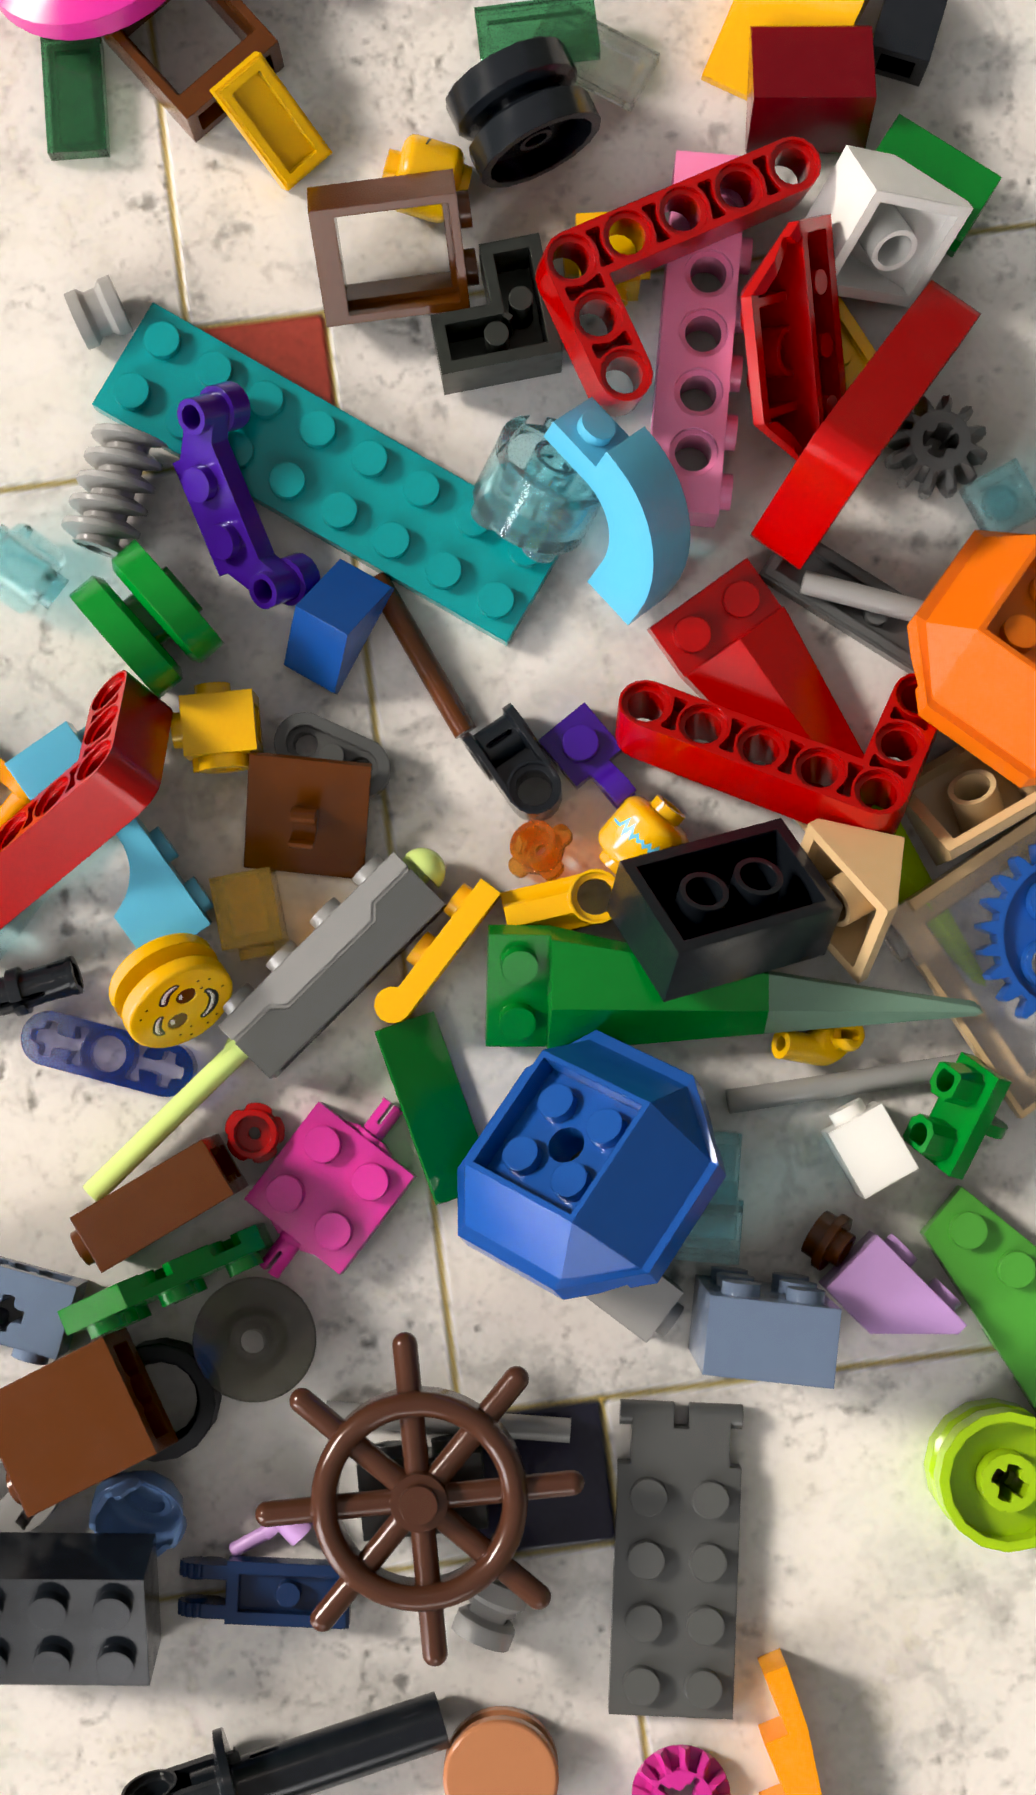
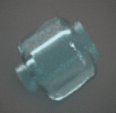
(29, 568)

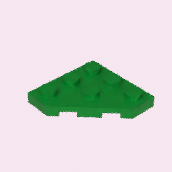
(174, 1282)

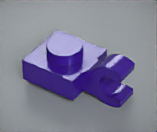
(585, 751)

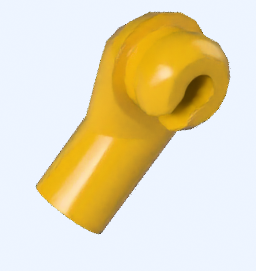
(817, 1046)

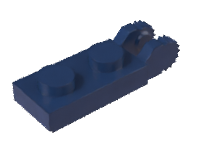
(260, 1590)

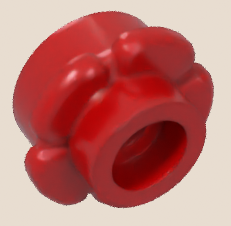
(271, 1133)

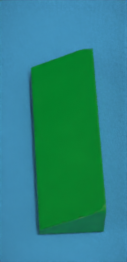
(429, 1099)

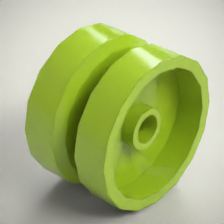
(960, 1468)

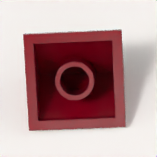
(810, 85)

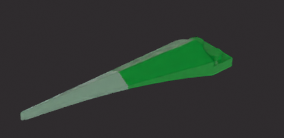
(563, 984)

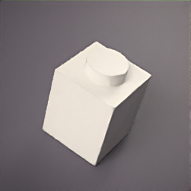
(868, 1147)

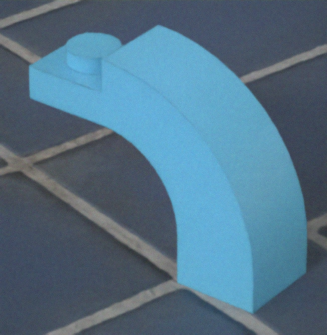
(640, 502)

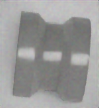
(98, 312)

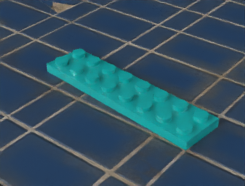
(331, 475)

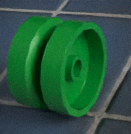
(147, 618)

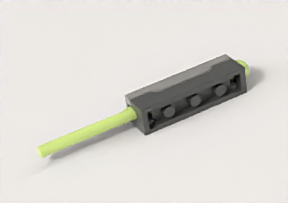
(304, 991)

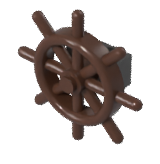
(420, 1494)

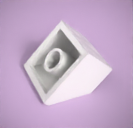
(887, 225)

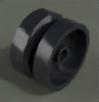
(522, 111)

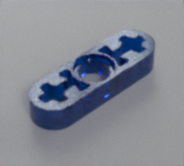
(61, 1057)

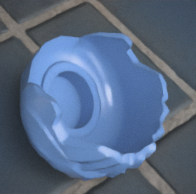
(139, 1504)

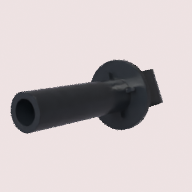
(309, 1760)

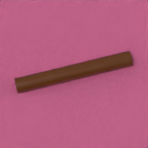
(425, 663)

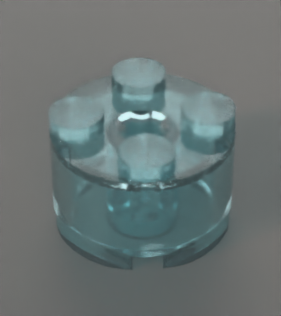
(533, 493)

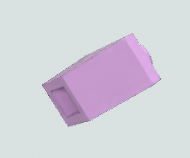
(887, 1294)

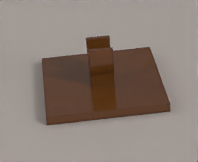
(307, 814)

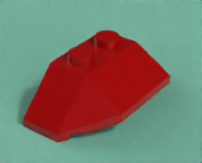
(794, 335)

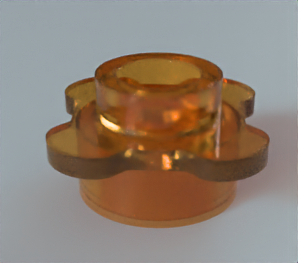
(529, 840)

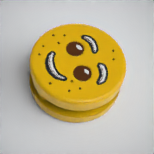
(170, 990)

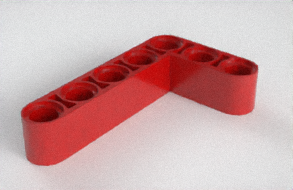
(657, 244)
(863, 424)
(789, 758)
(92, 799)

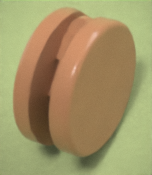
(501, 1754)

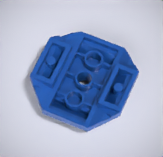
(618, 1205)

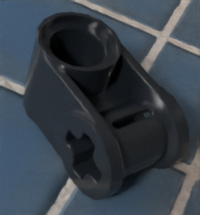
(509, 756)

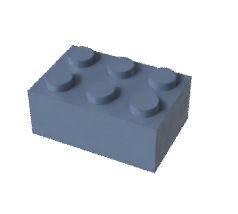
(764, 1329)

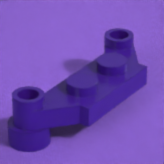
(225, 504)

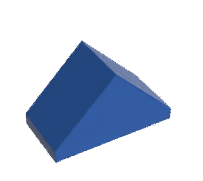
(334, 624)

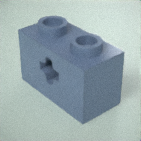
(39, 1295)

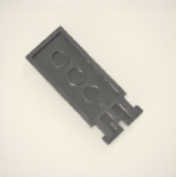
(675, 1563)

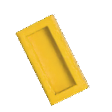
(270, 120)

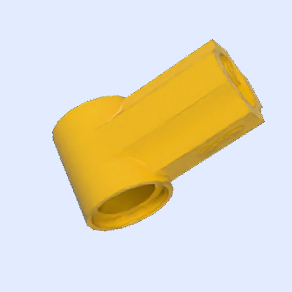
(554, 902)

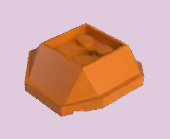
(978, 652)

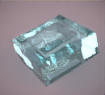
(1001, 498)

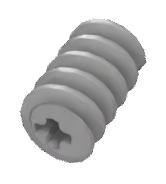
(112, 488)

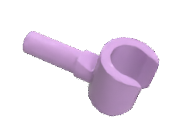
(290, 1533)

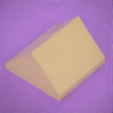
(964, 804)
(865, 876)

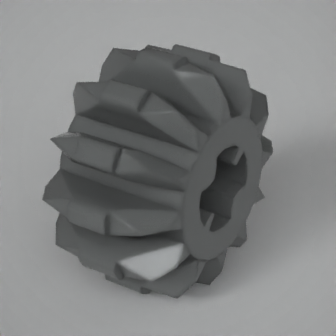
(958, 439)

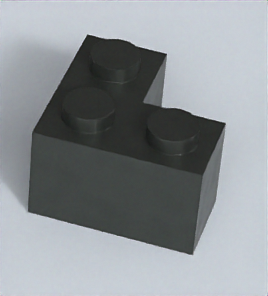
(509, 335)

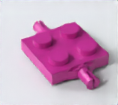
(330, 1187)

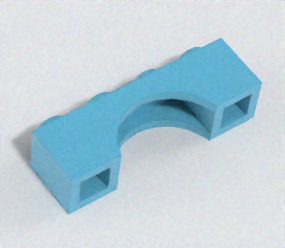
(156, 896)

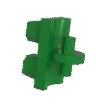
(961, 1116)

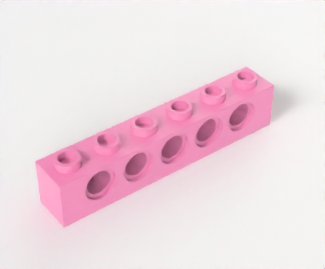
(713, 371)

